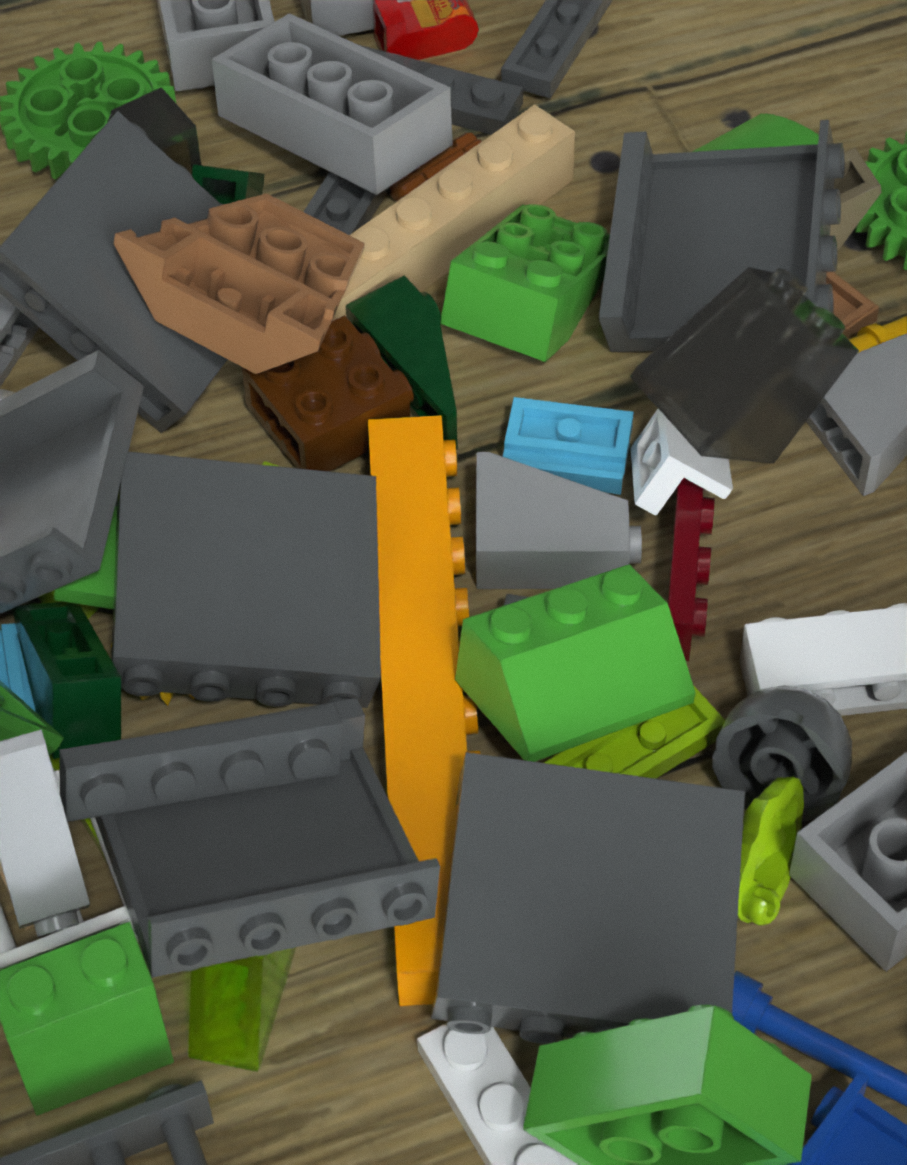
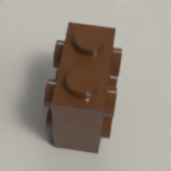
(324, 400)

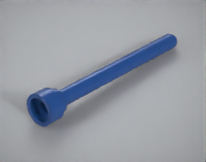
(755, 1012)

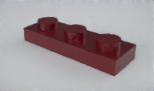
(690, 563)

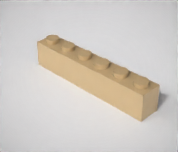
(462, 202)

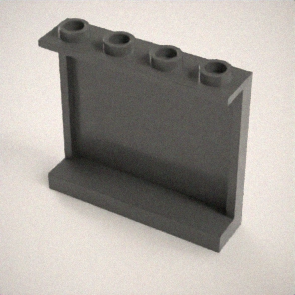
(703, 218)
(76, 286)
(61, 474)
(246, 582)
(269, 865)
(586, 899)

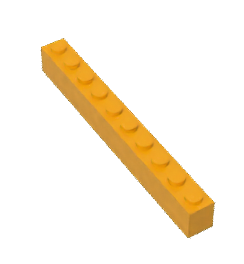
(419, 655)

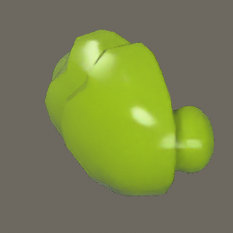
(768, 849)

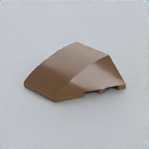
(246, 280)

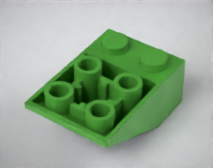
(527, 281)

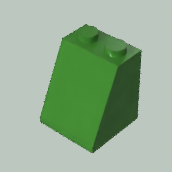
(83, 1018)

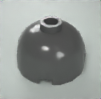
(781, 736)

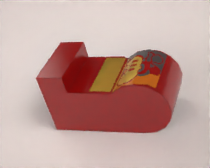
(423, 27)

